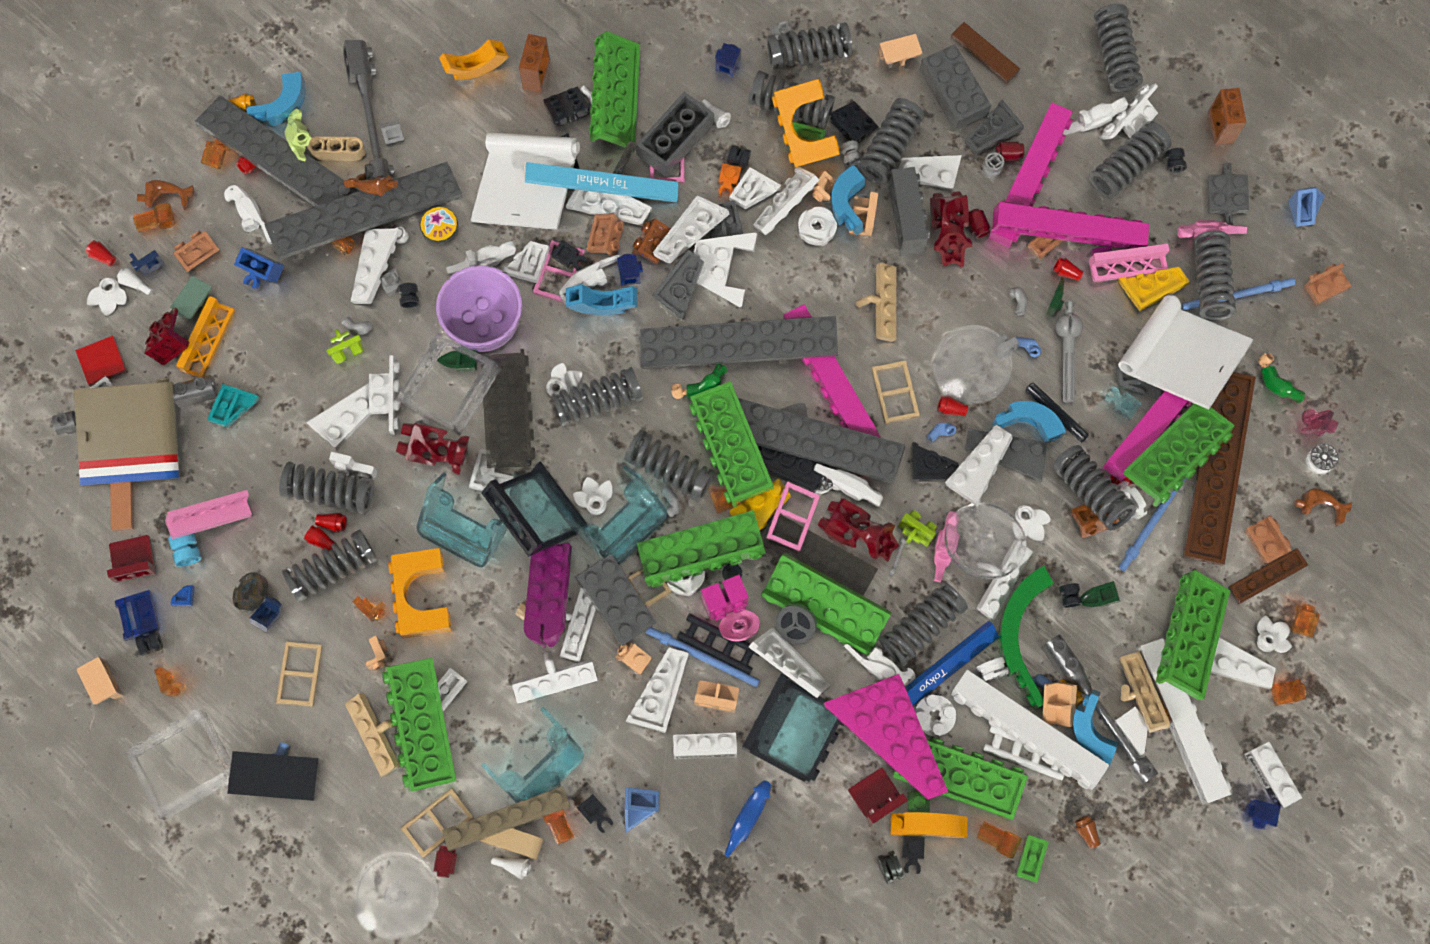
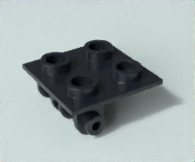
(565, 105)
(852, 121)

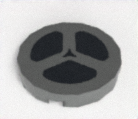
(796, 623)

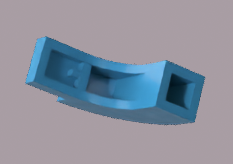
(289, 99)
(845, 187)
(596, 302)
(1035, 414)
(1087, 734)

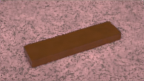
(985, 52)
(1267, 576)

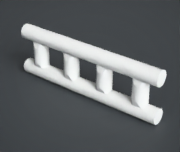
(1014, 755)

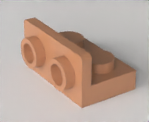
(605, 234)
(195, 251)
(1327, 284)
(1268, 540)

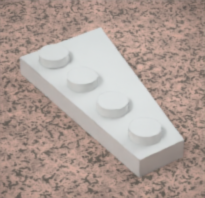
(783, 202)
(624, 207)
(373, 259)
(343, 418)
(789, 661)
(1241, 666)

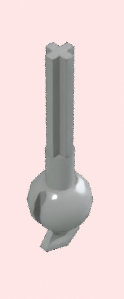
(1069, 327)

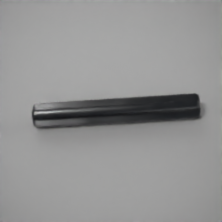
(1069, 423)

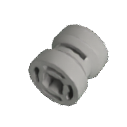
(851, 153)
(991, 169)

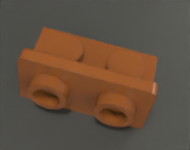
(652, 235)
(1087, 521)

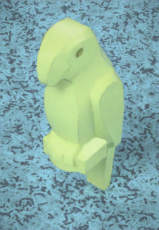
(297, 134)

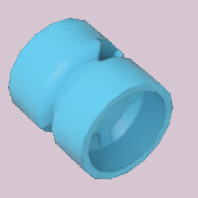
(185, 550)

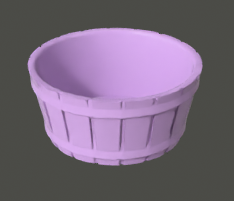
(479, 308)

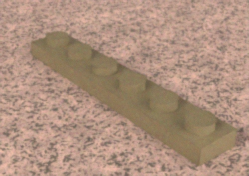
(506, 818)

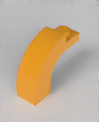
(477, 63)
(929, 825)

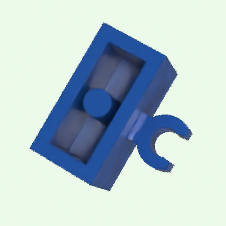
(258, 266)

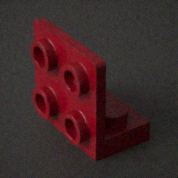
(163, 342)
(131, 559)
(876, 796)

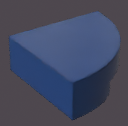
(183, 597)

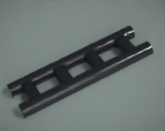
(706, 646)

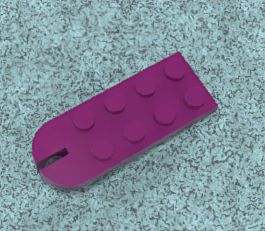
(547, 595)

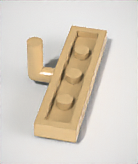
(885, 302)
(1143, 691)
(373, 734)

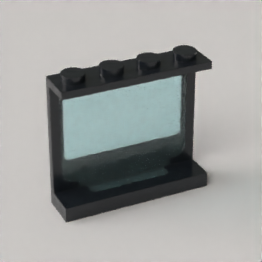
(534, 509)
(793, 731)

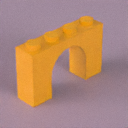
(802, 150)
(405, 569)

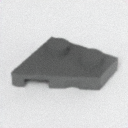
(730, 225)
(1136, 385)

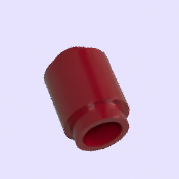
(1011, 150)
(978, 223)
(445, 862)

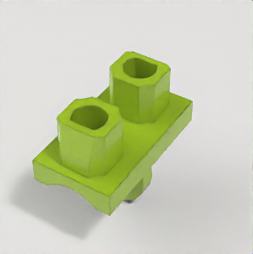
(336, 351)
(916, 530)

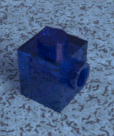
(727, 59)
(629, 269)
(1262, 814)

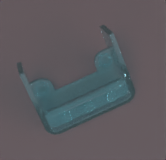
(629, 525)
(456, 531)
(549, 771)

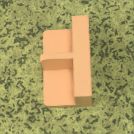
(900, 49)
(865, 210)
(99, 681)
(716, 696)
(1059, 703)

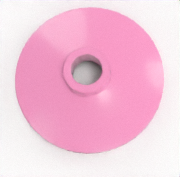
(739, 625)

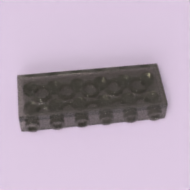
(507, 413)
(818, 554)

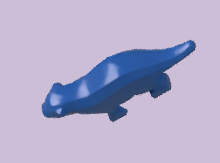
(748, 816)

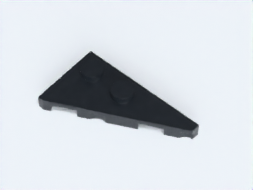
(929, 466)

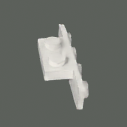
(1135, 116)
(383, 394)

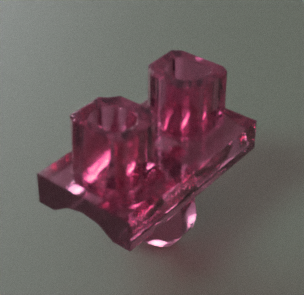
(1318, 422)

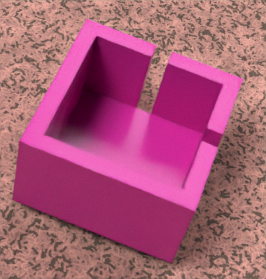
(726, 600)

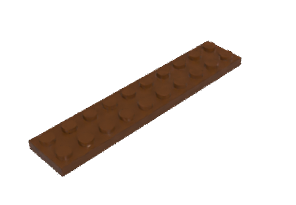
(1219, 477)

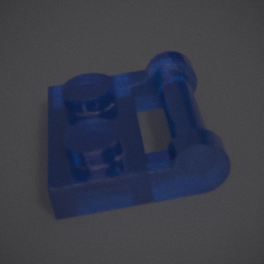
(143, 612)

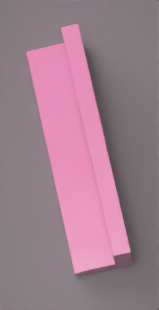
(1128, 256)
(208, 514)

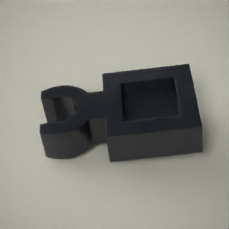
(567, 255)
(593, 811)
(913, 850)

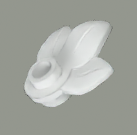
(106, 298)
(563, 378)
(593, 493)
(1034, 523)
(1275, 634)

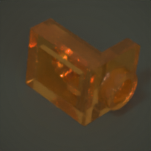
(214, 154)
(720, 501)
(366, 606)
(1305, 620)
(164, 681)
(1288, 692)

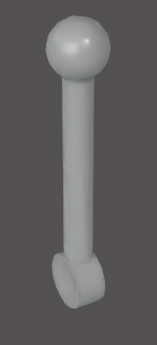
(903, 541)

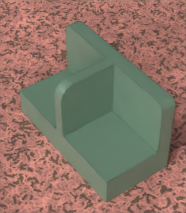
(191, 298)

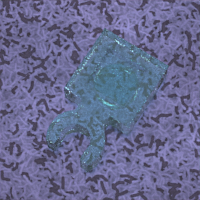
(1125, 405)

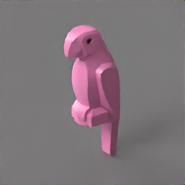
(1202, 226)
(941, 556)

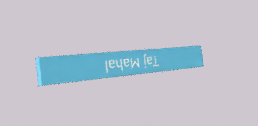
(601, 182)

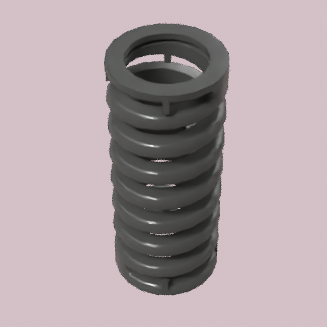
(841, 36)
(1111, 50)
(817, 120)
(1137, 142)
(876, 164)
(1205, 278)
(626, 376)
(635, 455)
(296, 477)
(1097, 486)
(363, 549)
(958, 605)

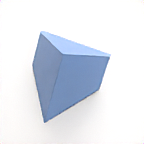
(1305, 205)
(639, 806)

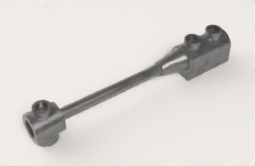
(360, 71)
(185, 394)
(1071, 669)

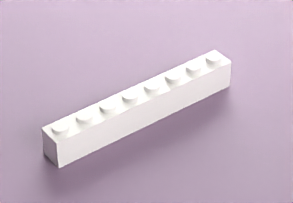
(1030, 730)
(1187, 731)

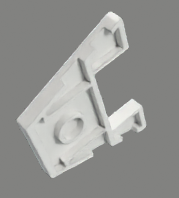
(717, 259)

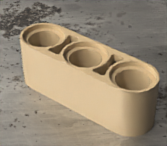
(345, 153)
(516, 842)

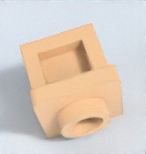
(823, 187)
(379, 648)
(633, 657)

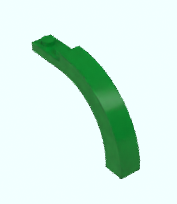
(1009, 630)

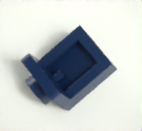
(148, 263)
(266, 614)

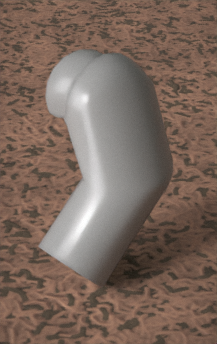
(1021, 298)
(357, 328)
(674, 508)

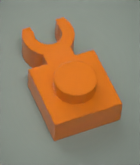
(728, 177)

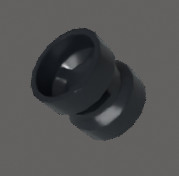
(739, 156)
(1175, 160)
(408, 295)
(1070, 595)
(149, 643)

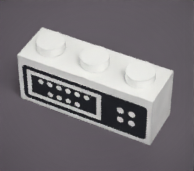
(705, 745)
(1273, 775)

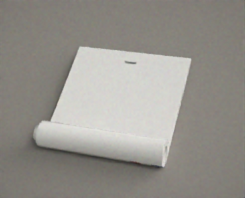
(502, 192)
(1184, 353)

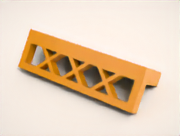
(199, 334)

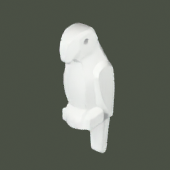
(1097, 116)
(247, 209)
(486, 256)
(588, 276)
(850, 484)
(881, 666)

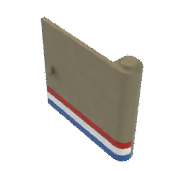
(127, 433)

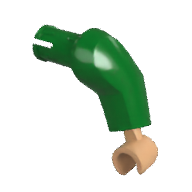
(709, 381)
(1279, 386)

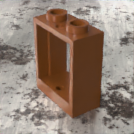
(534, 59)
(1229, 113)

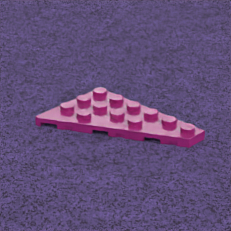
(889, 726)

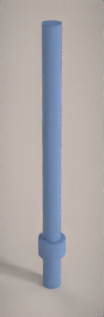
(1273, 286)
(1133, 551)
(666, 638)

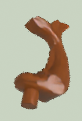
(374, 186)
(157, 187)
(1317, 496)

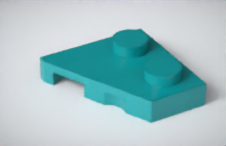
(230, 405)

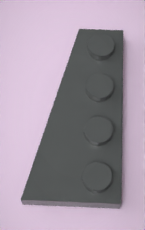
(1022, 455)

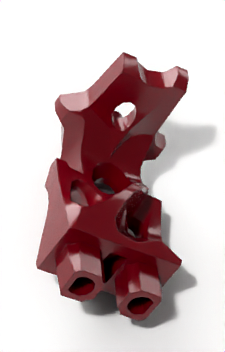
(952, 226)
(421, 442)
(843, 524)

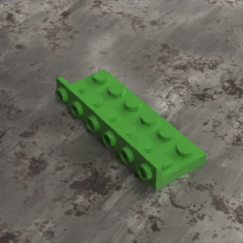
(614, 89)
(730, 443)
(1179, 452)
(701, 549)
(836, 607)
(1193, 634)
(419, 724)
(978, 780)

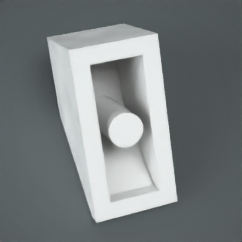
(1134, 729)

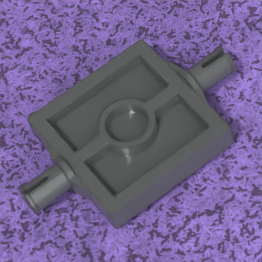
(1228, 194)

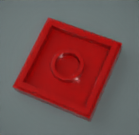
(101, 360)

